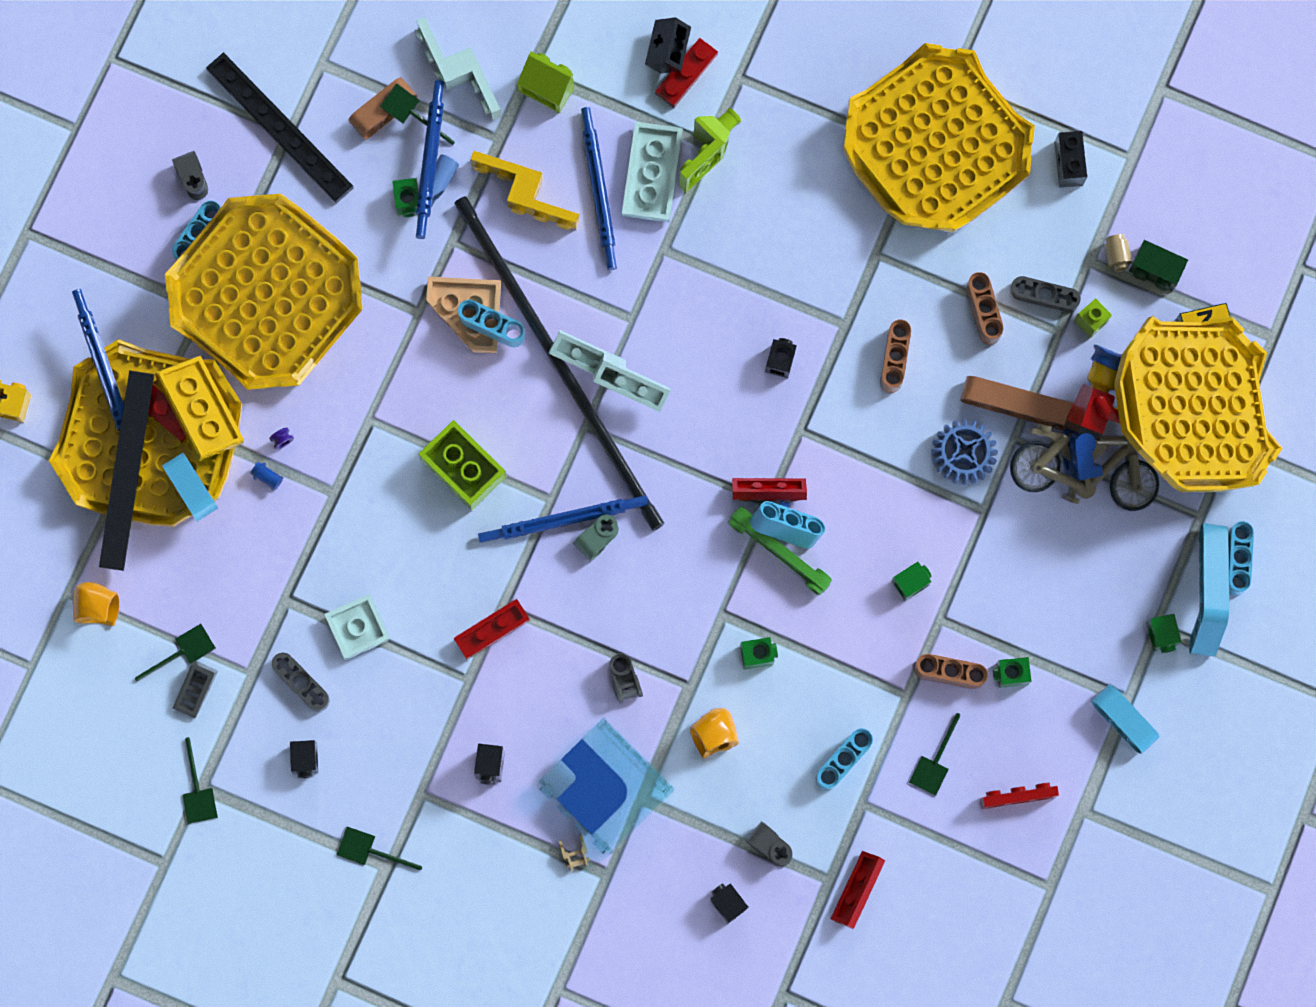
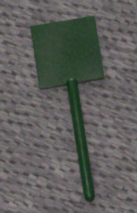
(401, 104)
(193, 644)
(930, 774)
(201, 803)
(358, 844)

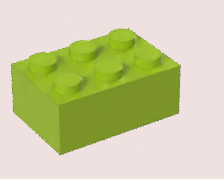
(462, 465)

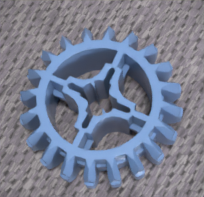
(970, 461)

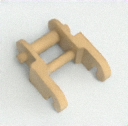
(583, 850)

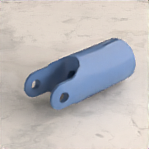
(445, 170)

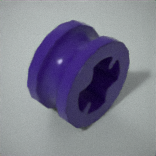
(281, 438)

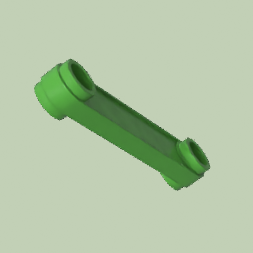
(816, 579)

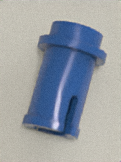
(266, 475)

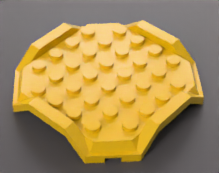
(937, 140)
(264, 290)
(1196, 404)
(90, 441)

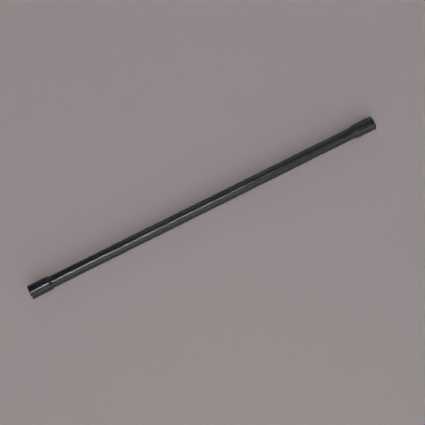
(470, 217)

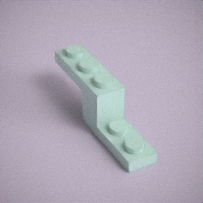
(458, 68)
(609, 371)

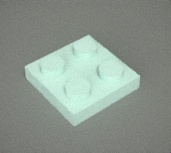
(357, 626)

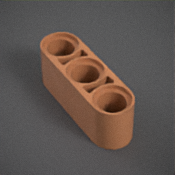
(372, 118)
(987, 297)
(893, 367)
(938, 673)

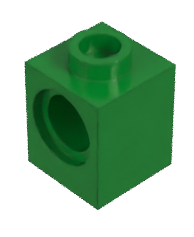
(402, 188)
(912, 580)
(1164, 633)
(750, 660)
(1023, 672)

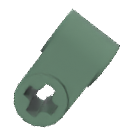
(593, 540)

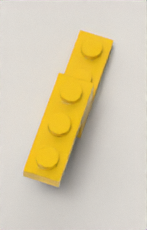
(524, 190)

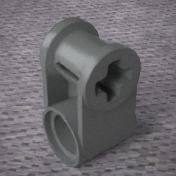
(190, 173)
(625, 679)
(766, 841)

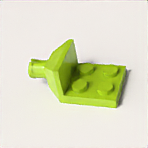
(715, 137)

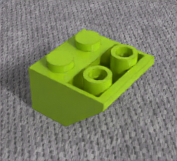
(546, 81)

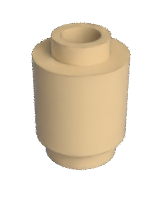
(1118, 252)

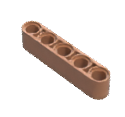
(1015, 402)

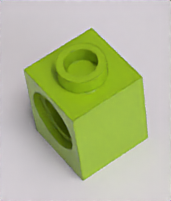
(1093, 318)

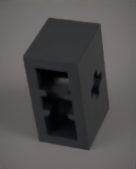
(668, 45)
(1070, 159)
(489, 763)

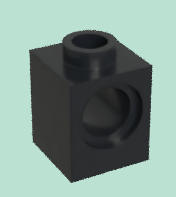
(777, 367)
(304, 758)
(728, 902)

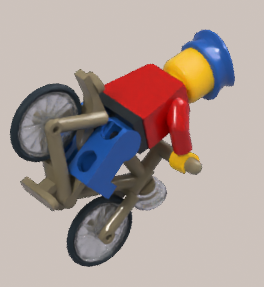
(1037, 463)

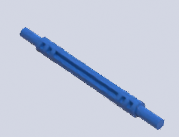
(429, 159)
(598, 188)
(99, 358)
(562, 519)

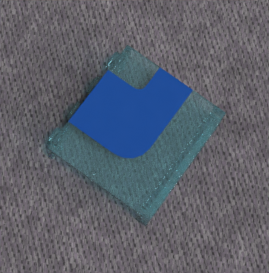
(605, 786)

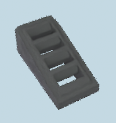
(195, 666)

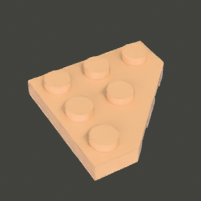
(446, 295)

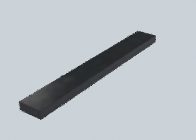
(280, 128)
(126, 470)

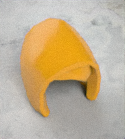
(95, 604)
(714, 732)

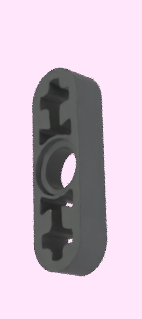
(1061, 303)
(282, 673)

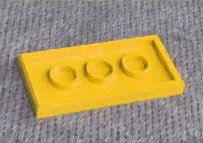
(199, 408)

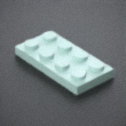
(652, 172)

